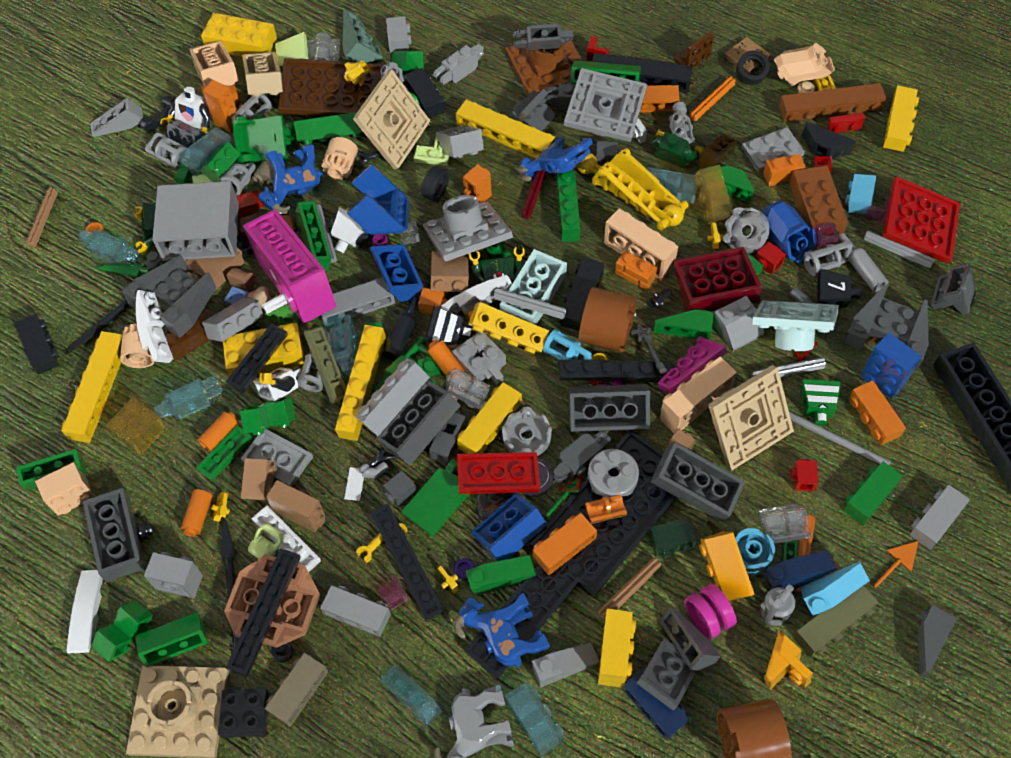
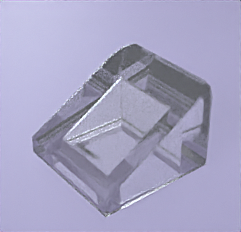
(411, 234)

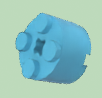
(760, 547)

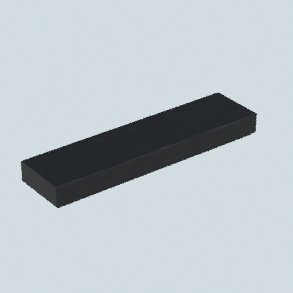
(256, 358)

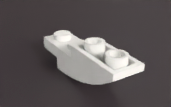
(150, 327)

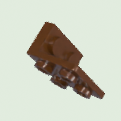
(696, 52)

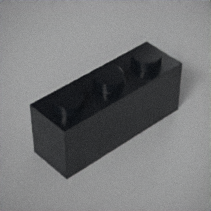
(421, 85)
(37, 343)

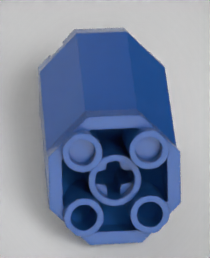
(789, 230)

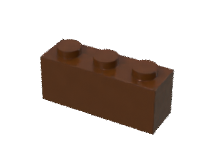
(190, 340)

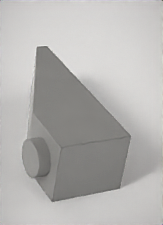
(119, 118)
(564, 663)

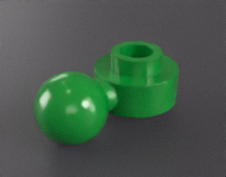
(290, 135)
(498, 250)

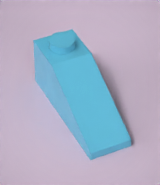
(833, 588)

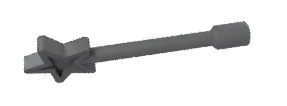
(643, 333)

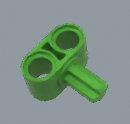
(282, 315)

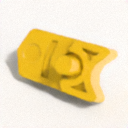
(715, 238)
(220, 508)
(449, 581)

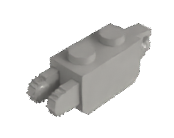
(459, 64)

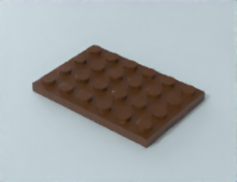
(321, 88)

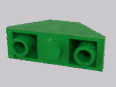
(737, 183)

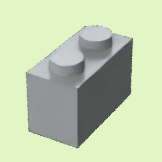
(397, 34)

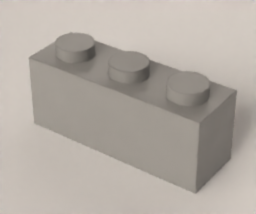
(232, 319)
(938, 516)
(356, 610)

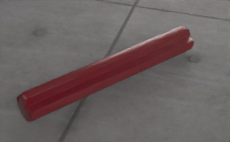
(533, 194)

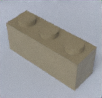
(296, 689)

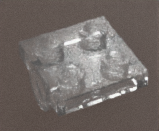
(324, 48)
(466, 389)
(785, 523)

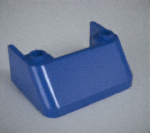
(383, 206)

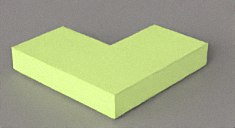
(431, 155)

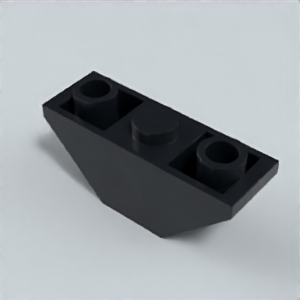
(826, 142)

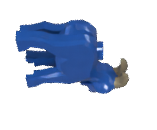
(555, 159)

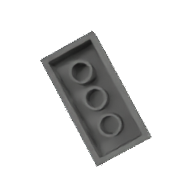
(609, 407)
(418, 422)
(698, 481)
(114, 535)

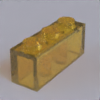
(713, 194)

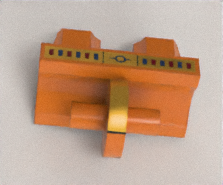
(605, 509)

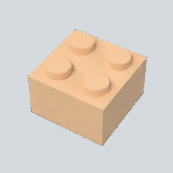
(65, 489)

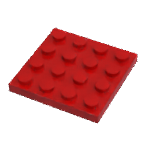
(921, 219)

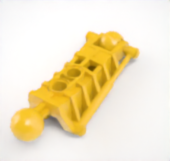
(636, 186)

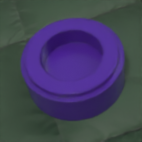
(461, 567)

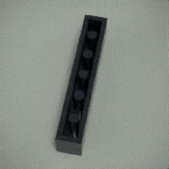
(653, 72)

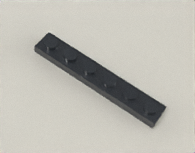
(611, 370)
(407, 562)
(263, 612)

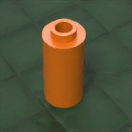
(443, 357)
(218, 431)
(196, 512)

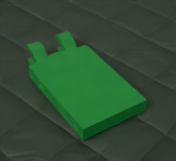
(435, 500)

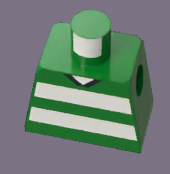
(819, 399)

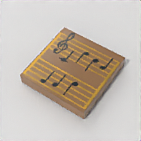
(735, 53)

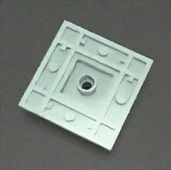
(795, 322)

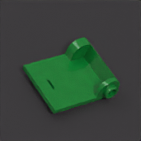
(257, 137)

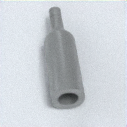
(865, 266)

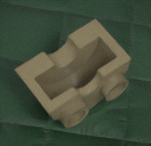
(264, 174)

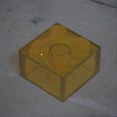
(136, 426)

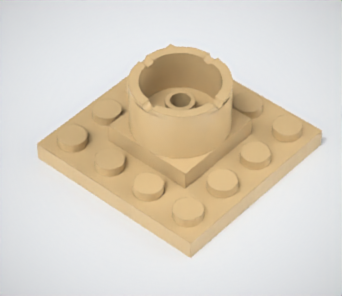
(392, 119)
(751, 417)
(177, 712)

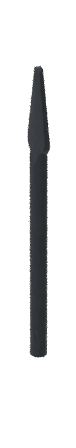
(98, 326)
(227, 554)

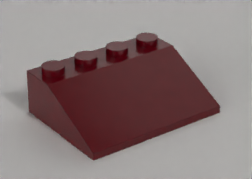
(717, 279)

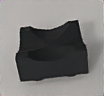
(243, 713)

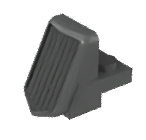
(533, 110)
(955, 289)

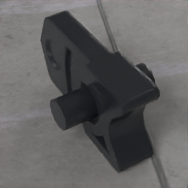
(658, 299)

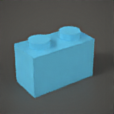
(861, 194)

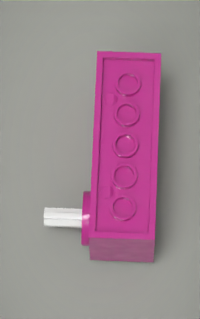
(290, 268)

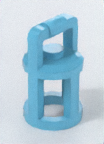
(573, 352)

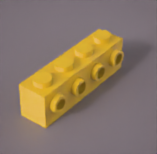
(900, 118)
(508, 327)
(489, 421)

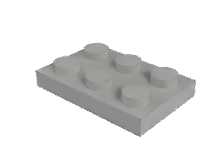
(771, 146)
(288, 457)

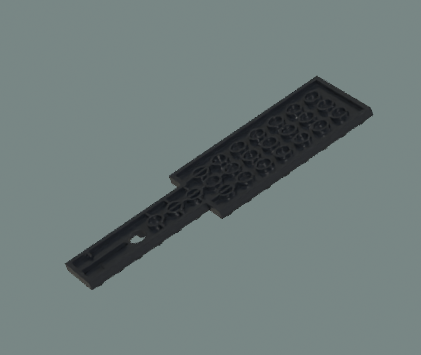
(599, 559)

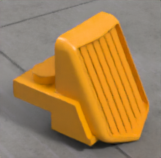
(786, 660)

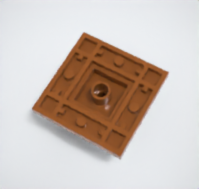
(543, 66)

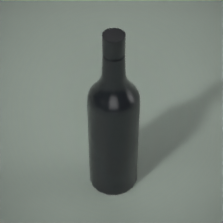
(400, 333)

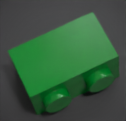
(220, 162)

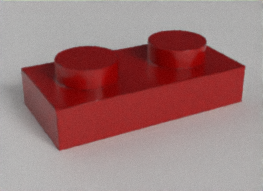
(846, 123)

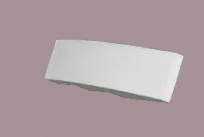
(480, 293)
(84, 612)

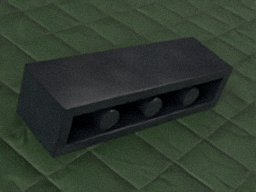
(588, 275)

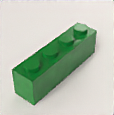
(619, 70)
(326, 127)
(568, 207)
(312, 232)

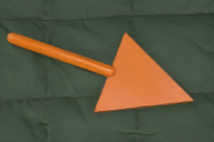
(903, 554)

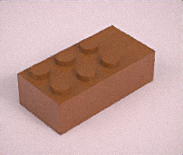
(817, 198)

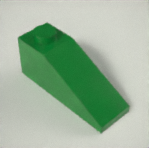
(686, 324)
(499, 574)

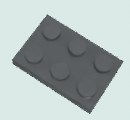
(666, 675)

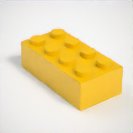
(239, 34)
(288, 355)

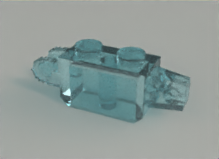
(108, 247)
(344, 343)
(189, 398)

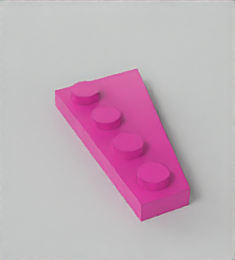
(694, 361)

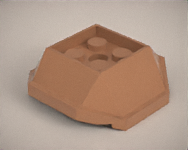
(295, 608)

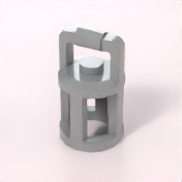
(244, 111)
(165, 149)
(239, 175)
(832, 254)
(304, 376)
(778, 603)

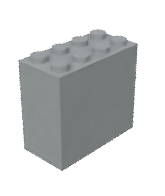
(196, 220)

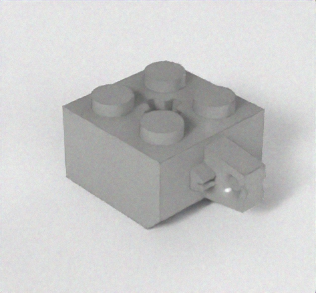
(481, 358)

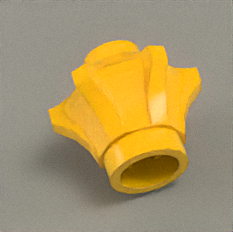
(356, 72)

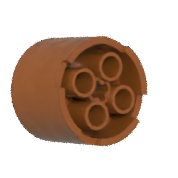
(607, 319)
(754, 730)

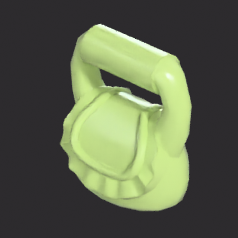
(261, 545)

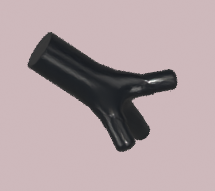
(368, 156)
(380, 457)

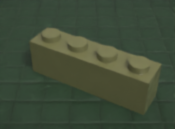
(832, 623)

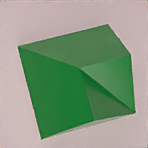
(409, 60)

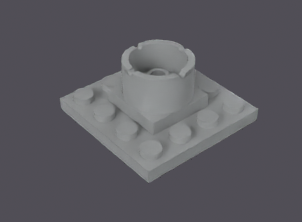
(605, 105)
(466, 227)

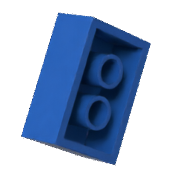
(890, 365)

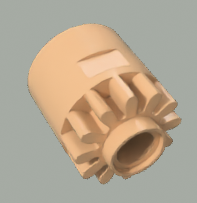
(340, 158)
(132, 351)

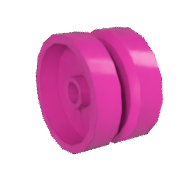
(710, 611)

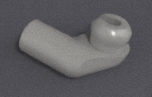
(373, 473)

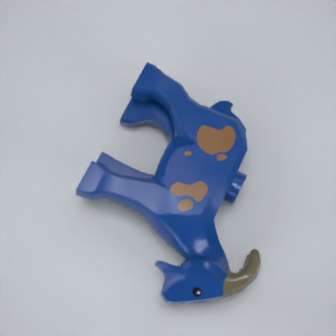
(290, 180)
(500, 630)

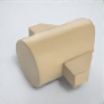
(260, 294)

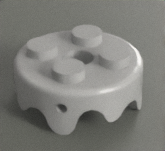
(737, 225)
(526, 421)
(608, 485)

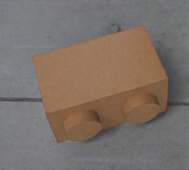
(257, 478)

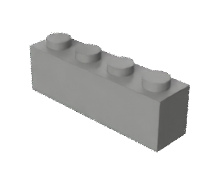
(359, 300)
(392, 396)

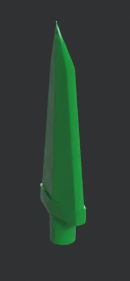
(134, 270)

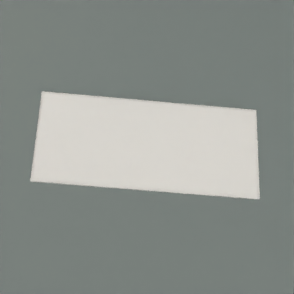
(354, 484)

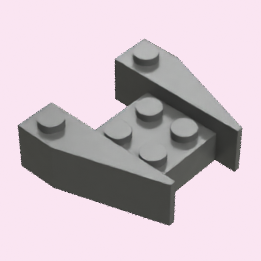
(175, 291)
(886, 316)

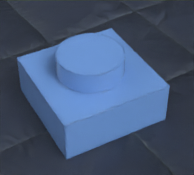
(235, 295)

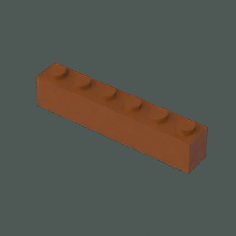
(832, 102)

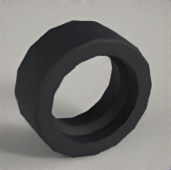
(756, 56)
(435, 183)

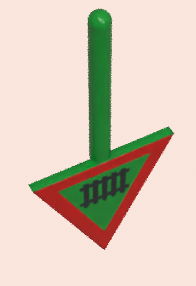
(572, 486)

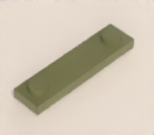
(326, 364)

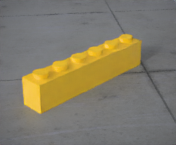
(504, 129)
(360, 381)
(94, 388)

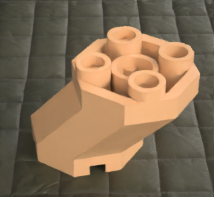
(804, 64)

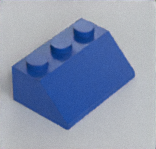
(398, 271)
(509, 528)

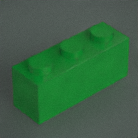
(38, 469)
(872, 492)
(171, 639)

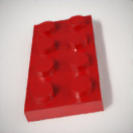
(498, 473)

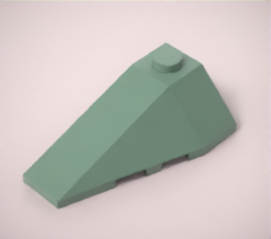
(357, 42)

